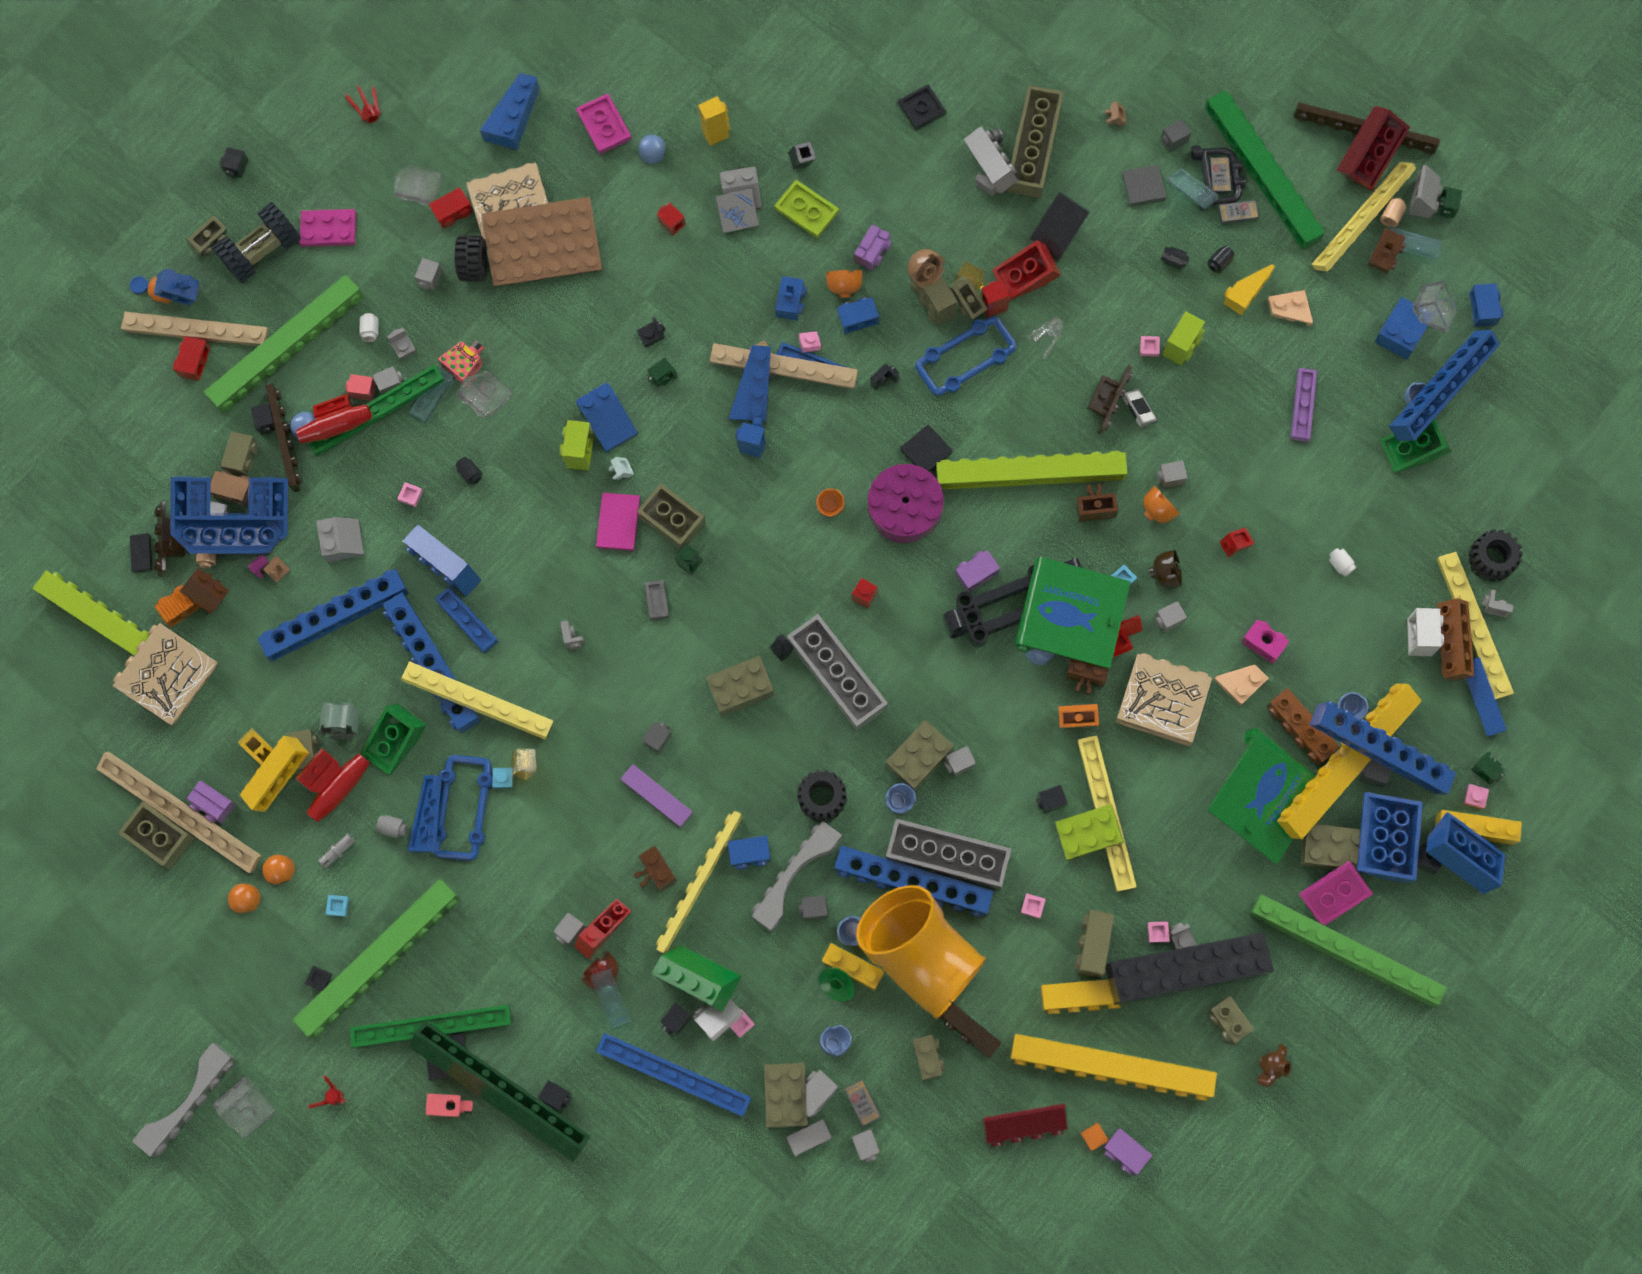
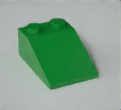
(1426, 448)
(392, 738)

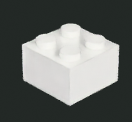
(1424, 632)

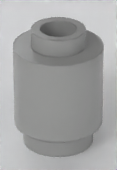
(391, 826)

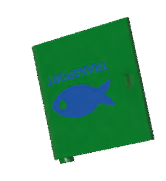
(1071, 612)
(1258, 792)

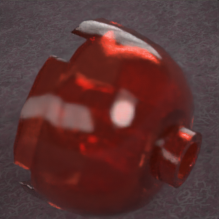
(598, 966)

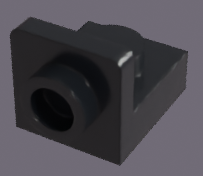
(651, 333)
(881, 376)

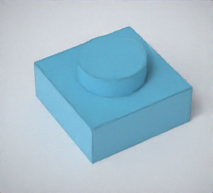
(1124, 573)
(502, 778)
(337, 905)

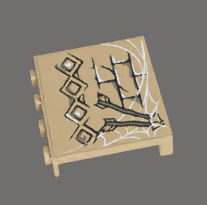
(506, 191)
(165, 674)
(1164, 699)

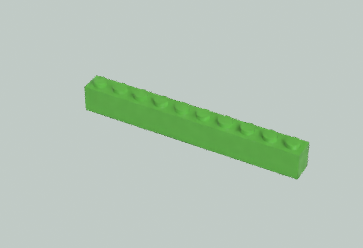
(284, 344)
(1348, 951)
(375, 959)

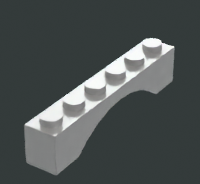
(821, 843)
(212, 1066)

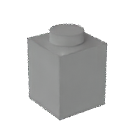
(428, 274)
(388, 379)
(1172, 474)
(1170, 617)
(959, 761)
(569, 929)
(866, 1146)

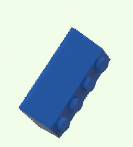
(1466, 854)

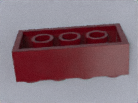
(1373, 148)
(1025, 1123)

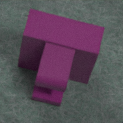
(257, 564)

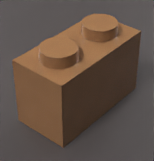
(230, 488)

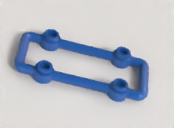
(953, 383)
(485, 781)

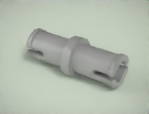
(336, 850)

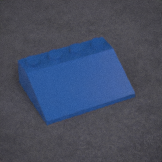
(1389, 837)

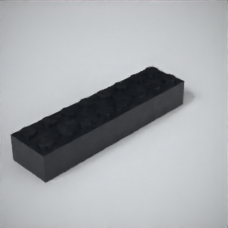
(1189, 968)

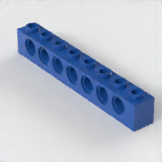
(1444, 385)
(400, 605)
(329, 624)
(1441, 777)
(848, 856)

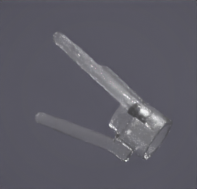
(1052, 328)

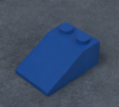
(1401, 330)
(606, 417)

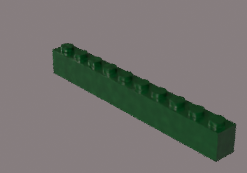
(499, 1091)

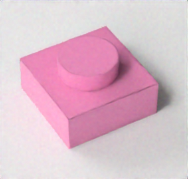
(809, 341)
(1149, 346)
(410, 494)
(1476, 796)
(1033, 906)
(1158, 932)
(742, 1025)

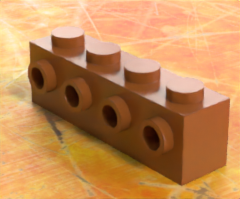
(1457, 646)
(1296, 721)

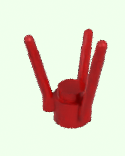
(370, 113)
(332, 1096)

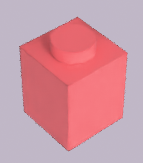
(361, 387)

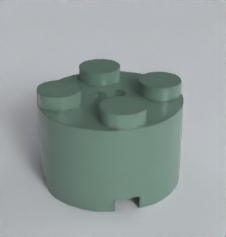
(339, 721)

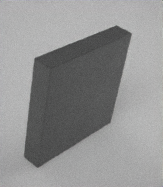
(1144, 185)

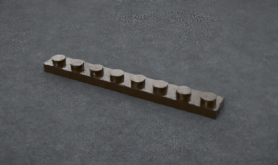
(1353, 124)

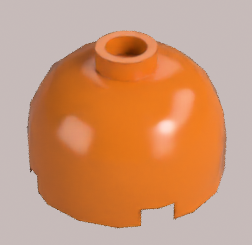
(844, 282)
(1158, 507)

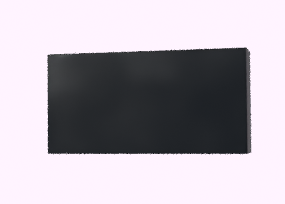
(141, 553)

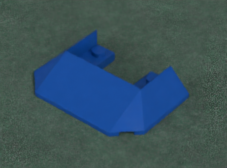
(228, 532)

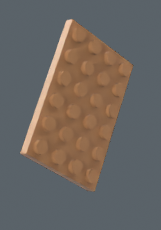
(541, 241)

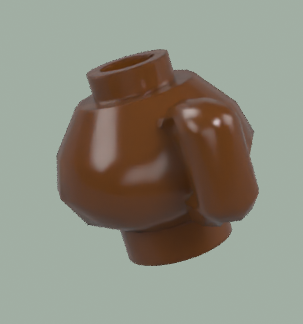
(1274, 1066)

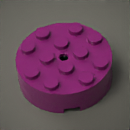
(905, 503)

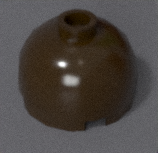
(1166, 570)

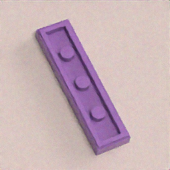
(1303, 404)
(656, 795)

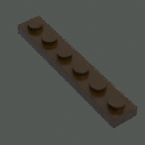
(286, 444)

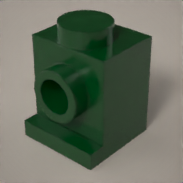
(1449, 202)
(661, 373)
(688, 559)
(1489, 769)

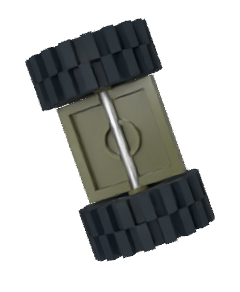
(257, 243)

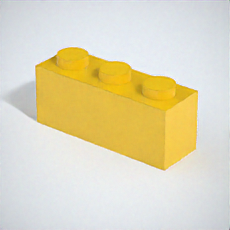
(714, 120)
(854, 966)

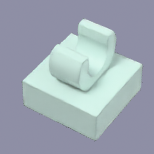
(621, 467)

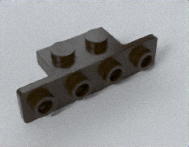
(1106, 396)
(166, 543)
(970, 1030)

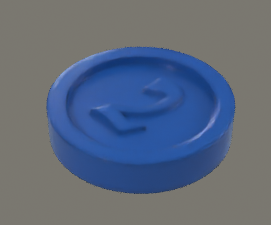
(139, 285)

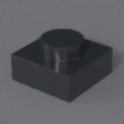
(781, 647)
(318, 978)

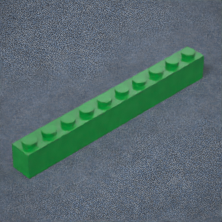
(1264, 170)

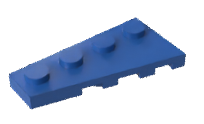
(753, 389)
(426, 819)

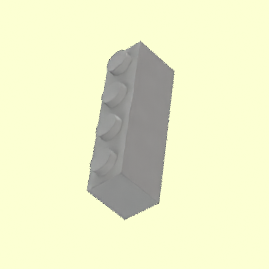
(991, 160)

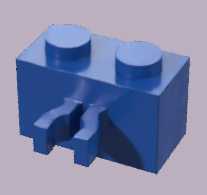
(176, 287)
(790, 298)
(751, 438)

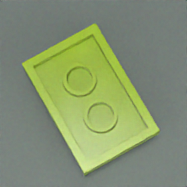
(806, 209)
(1089, 832)

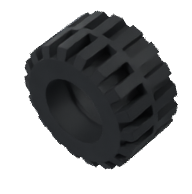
(470, 258)
(1501, 542)
(821, 779)

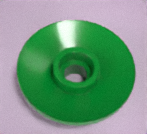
(836, 984)

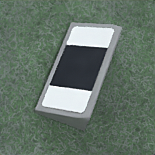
(1139, 408)

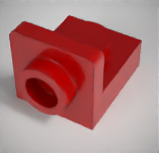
(1236, 541)

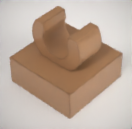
(1118, 114)
(276, 568)

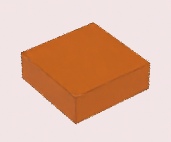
(1094, 1136)

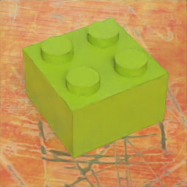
(1184, 339)
(577, 445)

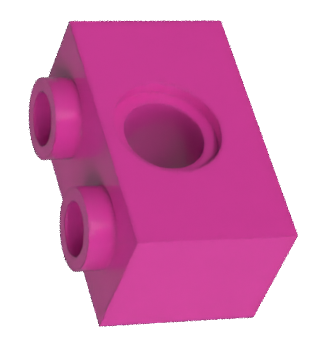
(1254, 641)

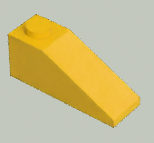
(1246, 290)
(255, 746)

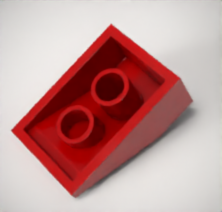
(1027, 270)

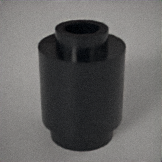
(1174, 257)
(1220, 259)
(468, 471)

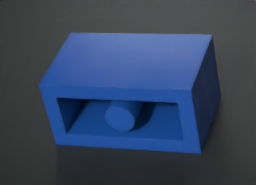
(1486, 304)
(858, 315)
(749, 852)

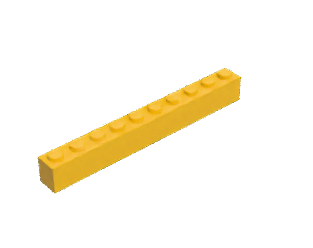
(1345, 765)
(1113, 1066)

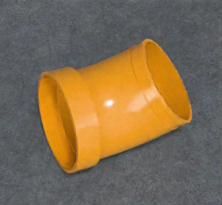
(918, 947)

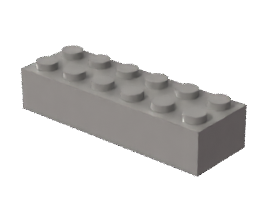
(837, 672)
(948, 854)

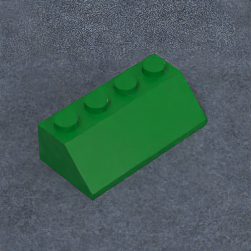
(697, 976)

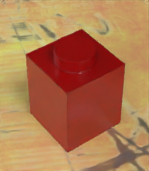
(671, 219)
(864, 593)

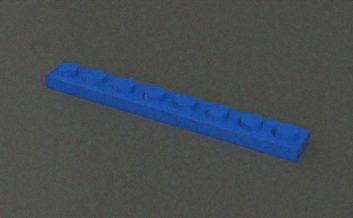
(673, 1074)

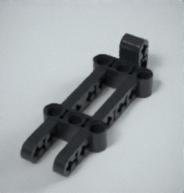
(956, 619)

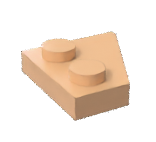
(1291, 307)
(1242, 682)

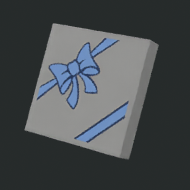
(737, 210)

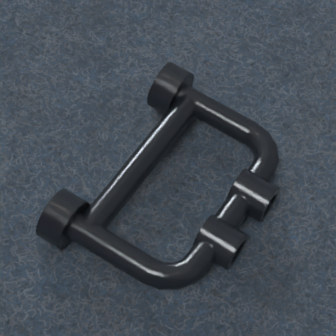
(1235, 167)

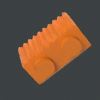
(175, 607)
(1078, 715)

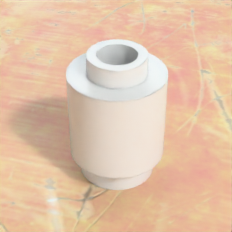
(368, 327)
(1342, 562)

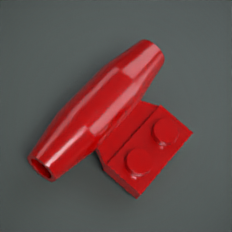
(333, 418)
(330, 781)

